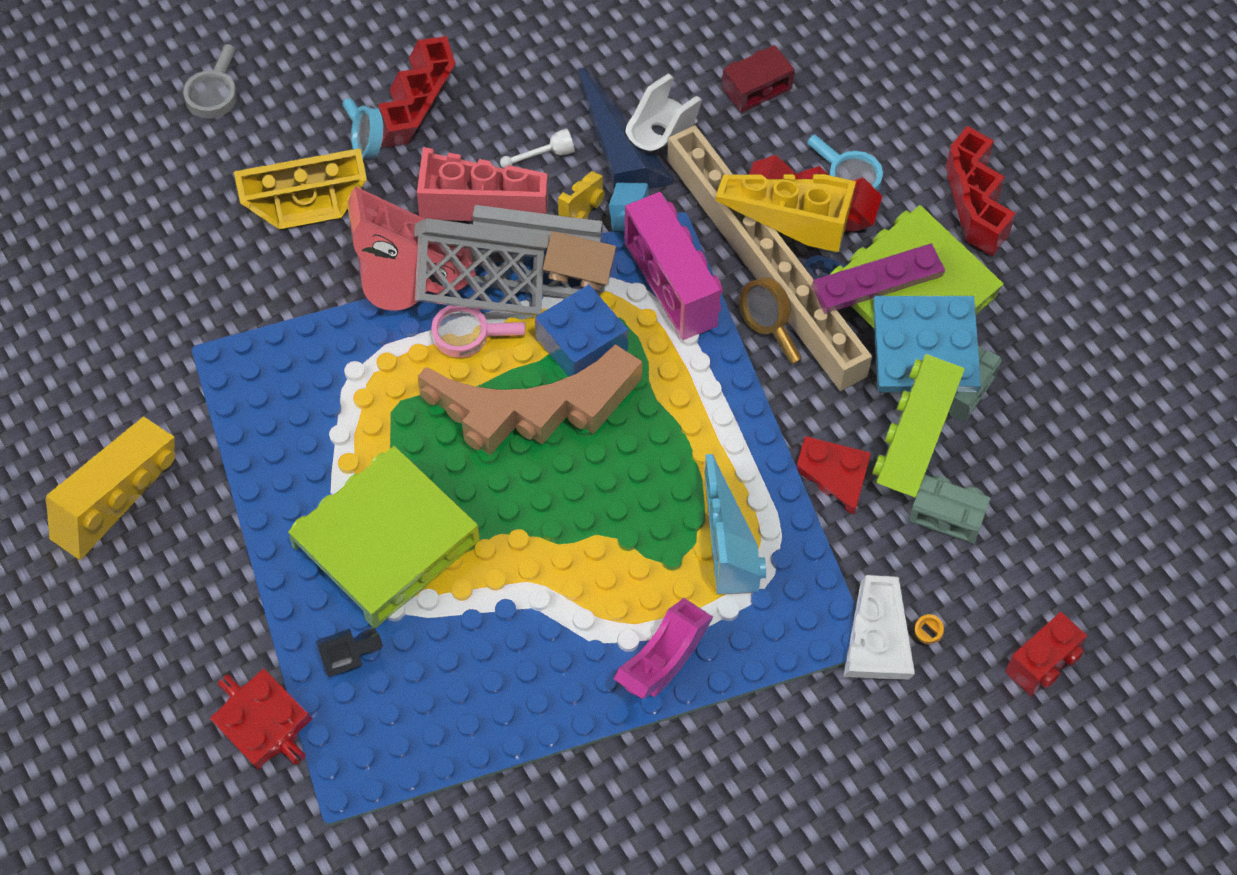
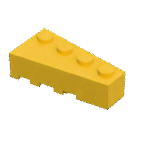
(107, 486)

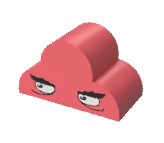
(389, 252)

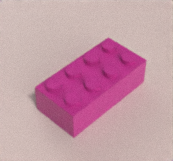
(672, 265)

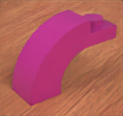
(666, 651)

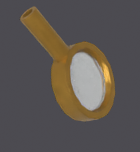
(767, 311)

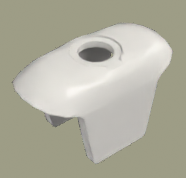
(658, 109)

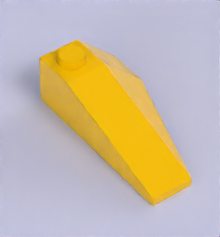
(803, 209)

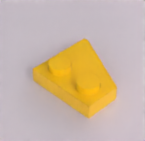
(587, 195)

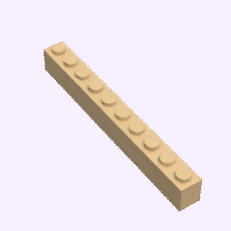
(769, 257)

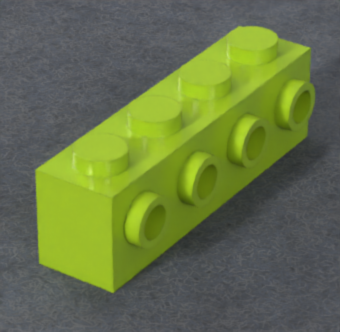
(919, 425)

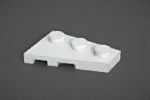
(879, 632)

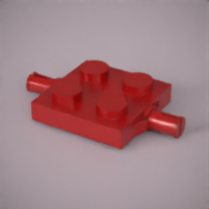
(261, 719)

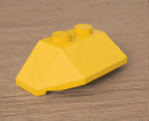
(302, 189)

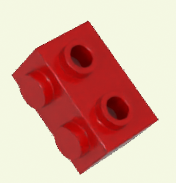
(1046, 653)

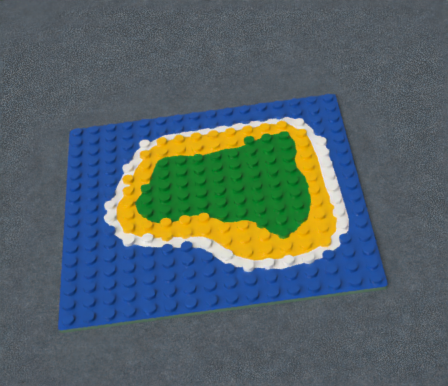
(574, 550)

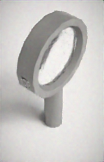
(212, 91)

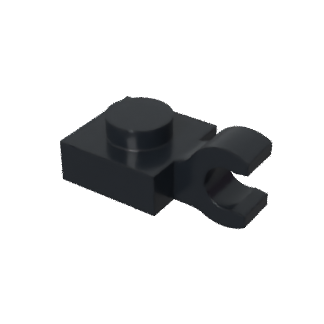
(342, 651)

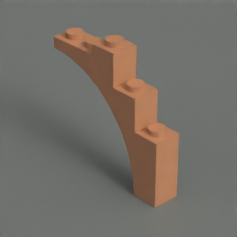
(536, 411)

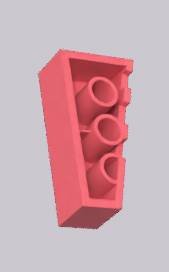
(453, 187)

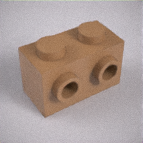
(579, 259)

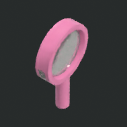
(464, 330)

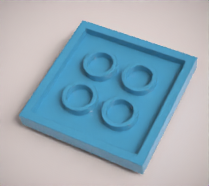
(924, 325)

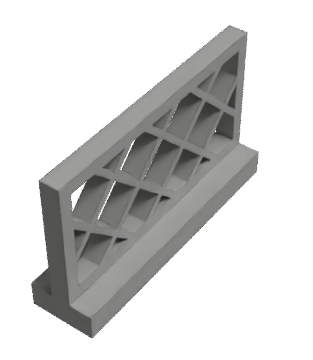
(533, 223)
(475, 239)

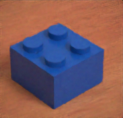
(580, 330)

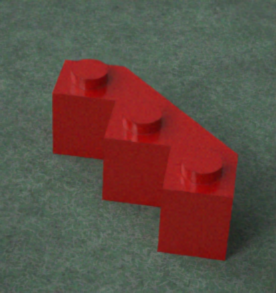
(415, 90)
(977, 192)
(864, 201)

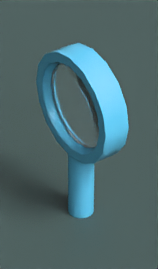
(366, 128)
(850, 164)

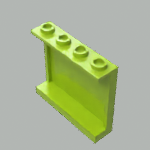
(963, 272)
(385, 535)

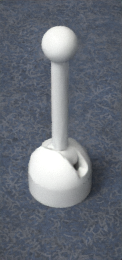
(560, 143)

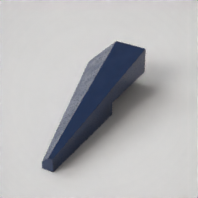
(624, 159)

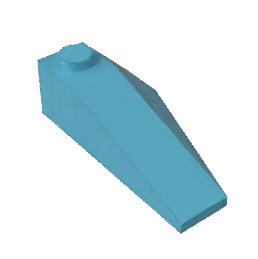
(733, 545)

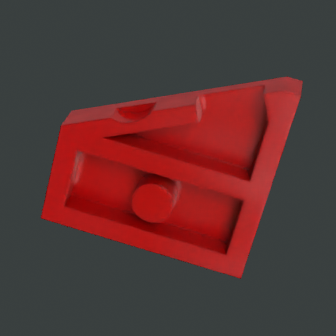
(834, 469)

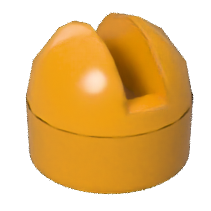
(933, 624)

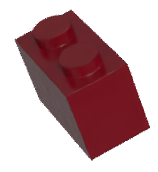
(757, 78)

